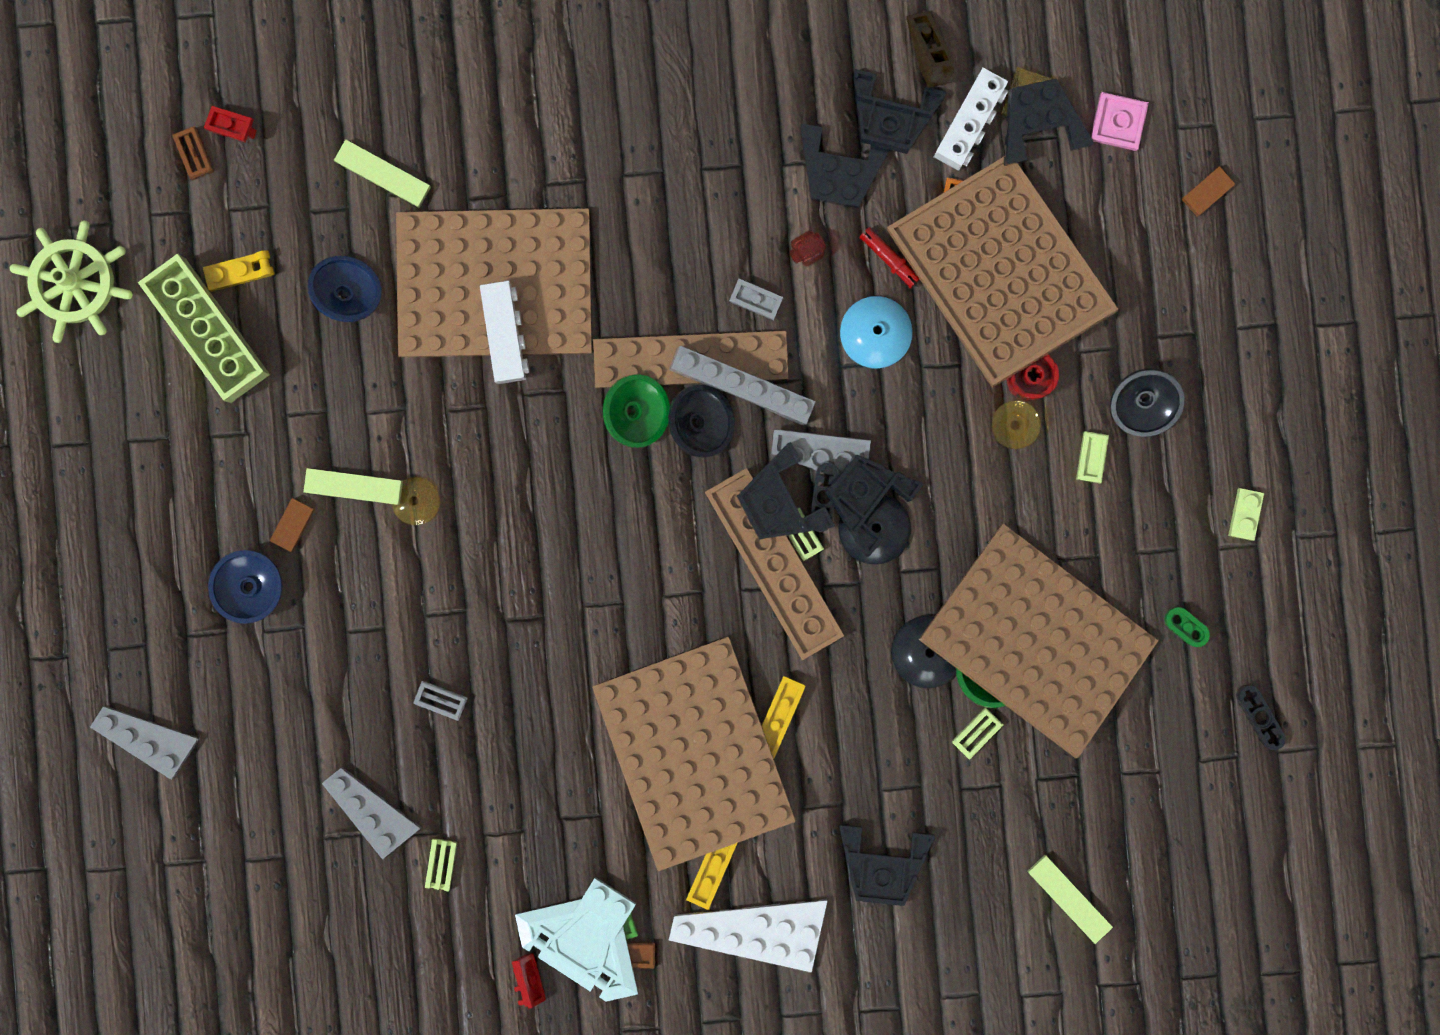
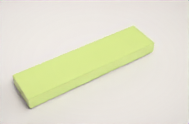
(382, 173)
(353, 486)
(1069, 899)

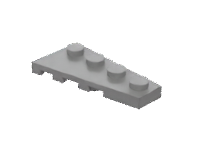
(818, 448)
(153, 744)
(373, 816)

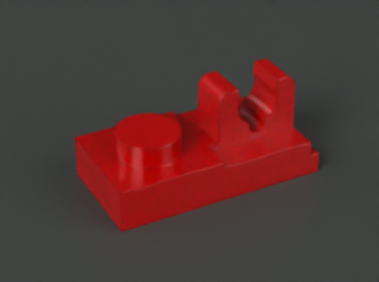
(230, 124)
(528, 981)

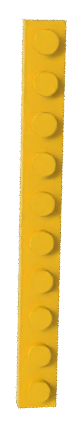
(774, 728)

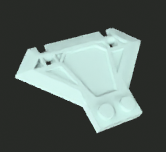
(585, 939)

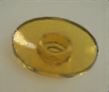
(1028, 423)
(428, 501)

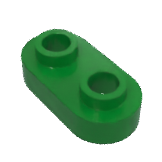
(1186, 626)

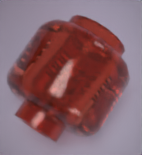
(807, 248)

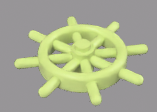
(70, 281)

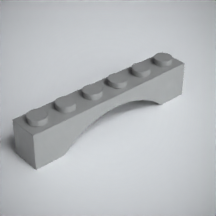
(741, 384)

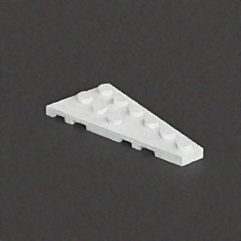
(765, 933)

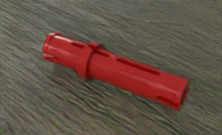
(897, 265)

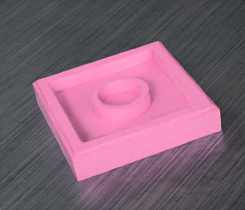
(1119, 121)

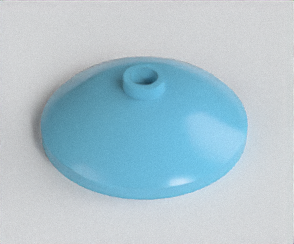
(867, 347)

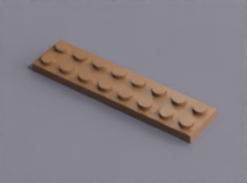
(751, 352)
(777, 573)

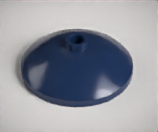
(347, 278)
(229, 583)

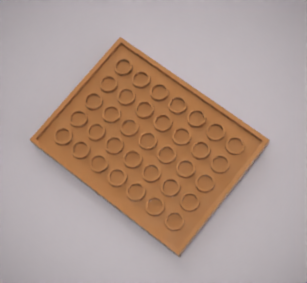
(454, 252)
(1001, 270)
(1039, 640)
(693, 754)

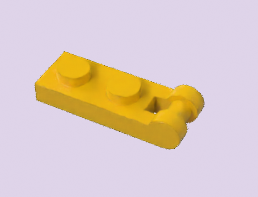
(238, 271)

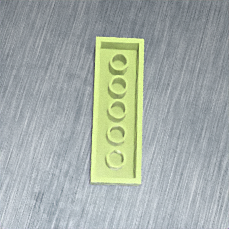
(203, 328)

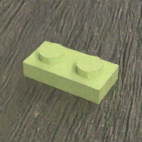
(1246, 514)

